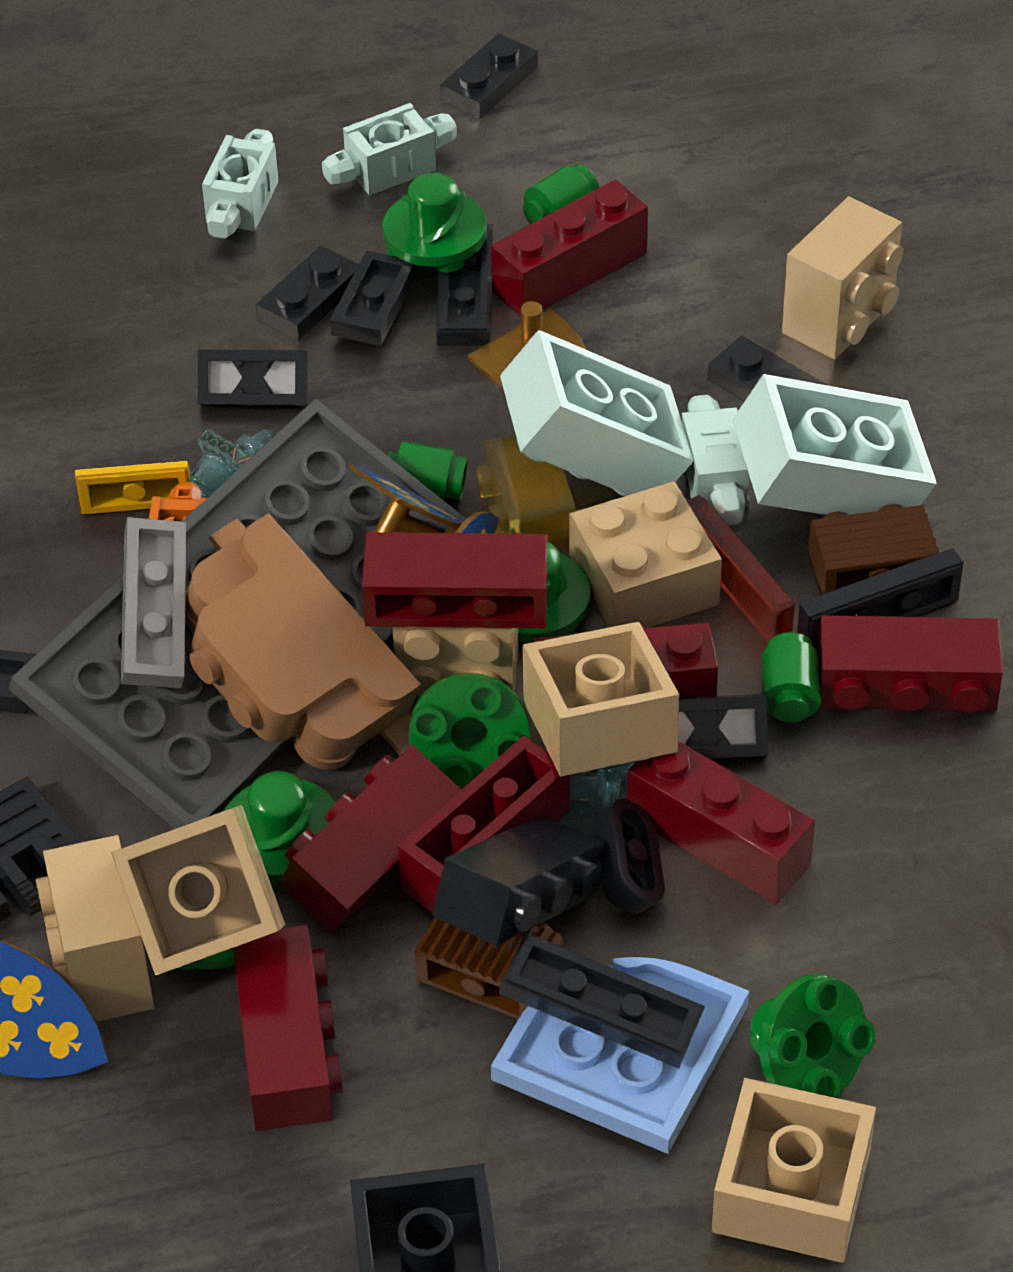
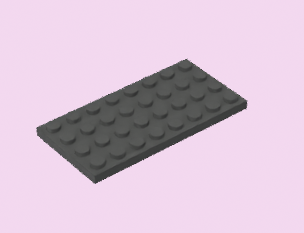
(183, 744)

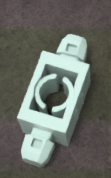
(389, 149)
(240, 183)
(718, 463)

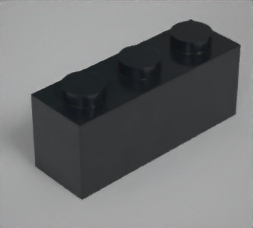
(518, 879)

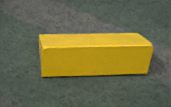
(127, 486)

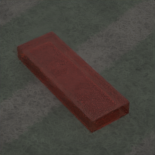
(744, 577)

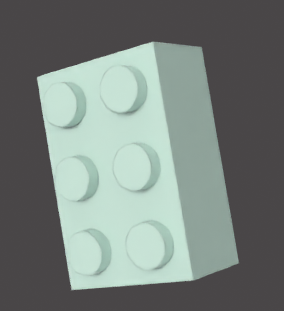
(594, 416)
(831, 448)

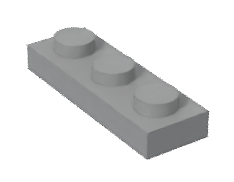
(153, 603)

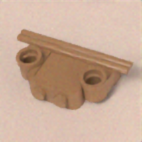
(292, 649)

